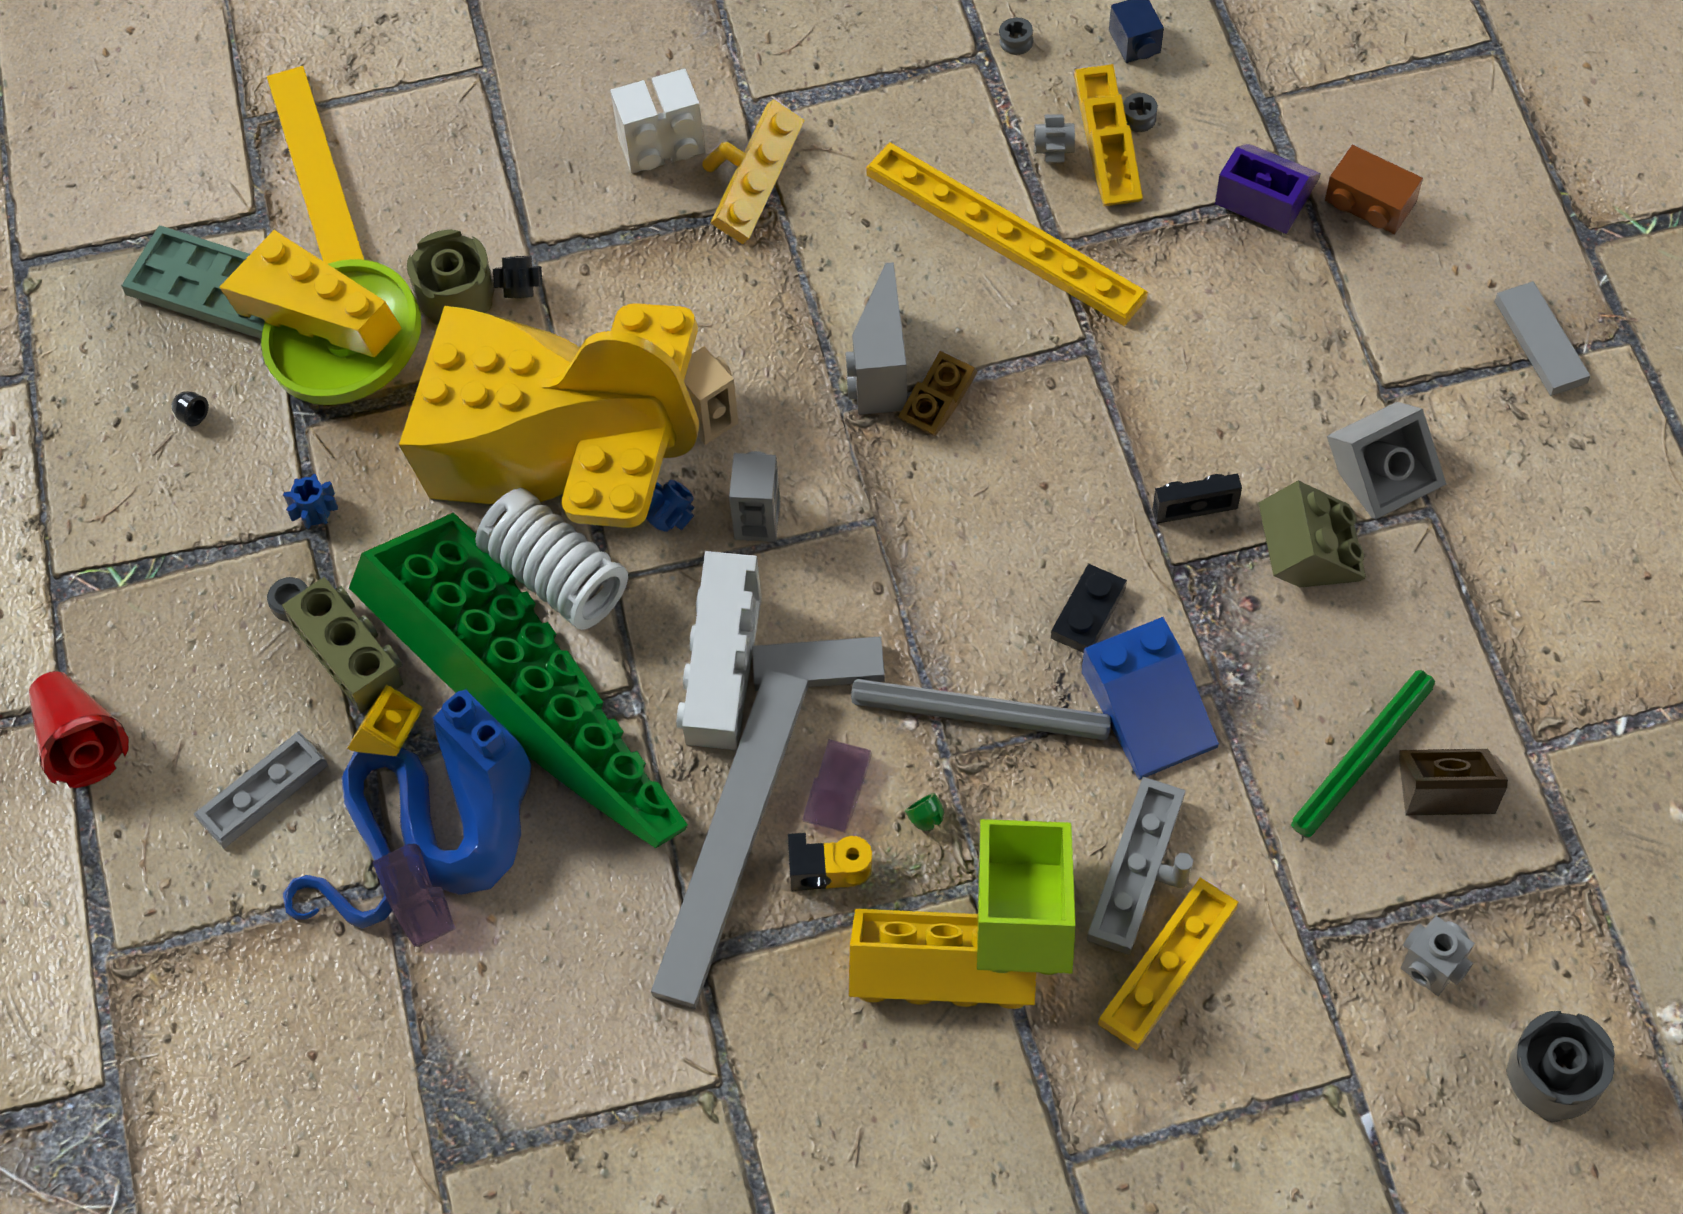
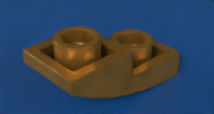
(939, 394)

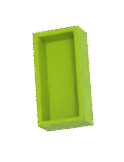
(1025, 897)

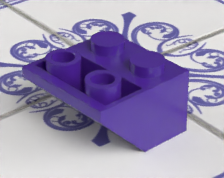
(1264, 187)

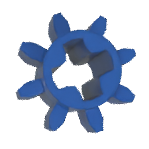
(310, 501)
(670, 506)

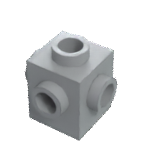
(1437, 955)

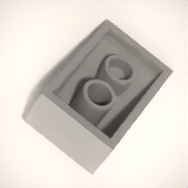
(878, 357)

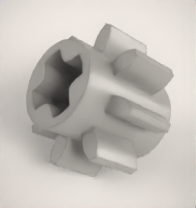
(1054, 138)

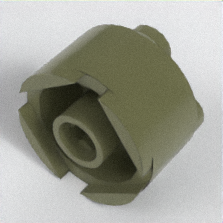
(450, 272)

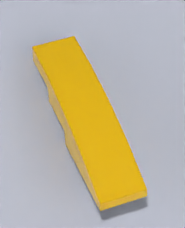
(1108, 135)

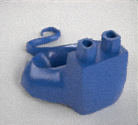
(488, 784)

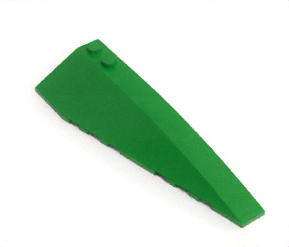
(485, 638)

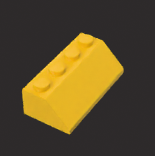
(927, 960)

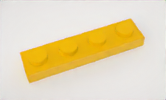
(1168, 963)

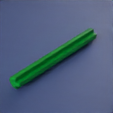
(1362, 754)

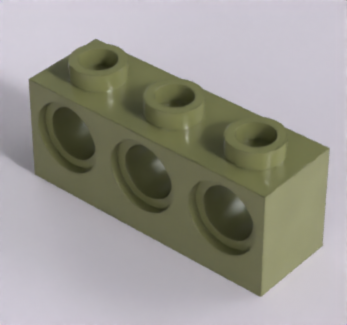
(349, 661)

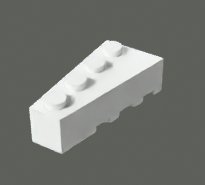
(721, 651)

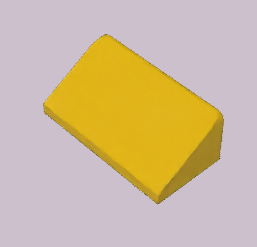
(386, 724)

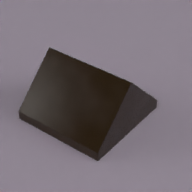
(1451, 782)

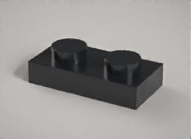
(1196, 498)
(1088, 608)

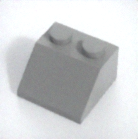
(1388, 458)

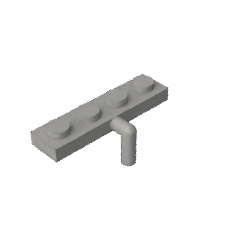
(1139, 866)

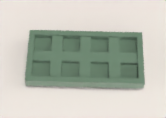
(186, 278)

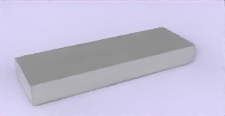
(1542, 338)
(822, 661)
(261, 789)

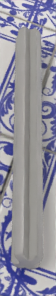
(981, 709)

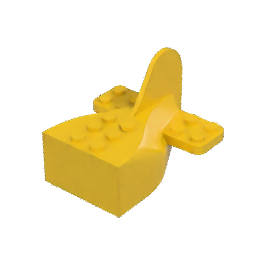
(542, 415)

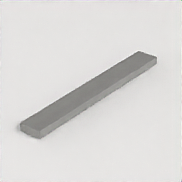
(729, 839)

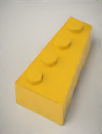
(305, 293)

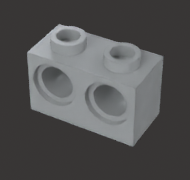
(755, 496)

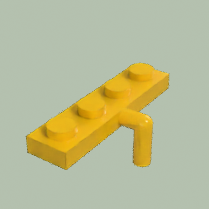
(755, 171)

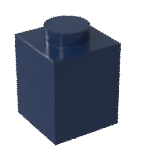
(1136, 29)

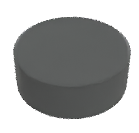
(281, 592)

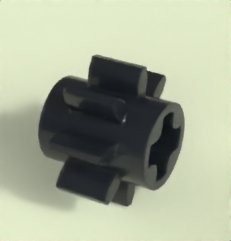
(517, 277)

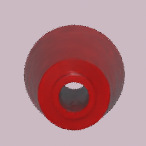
(74, 732)

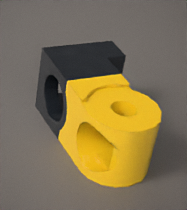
(828, 864)

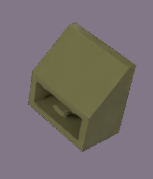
(1311, 537)

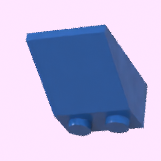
(1149, 697)

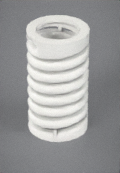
(551, 558)

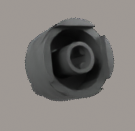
(1554, 1040)

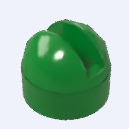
(926, 812)

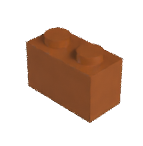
(1373, 189)

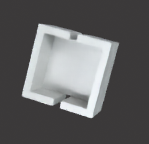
(650, 136)

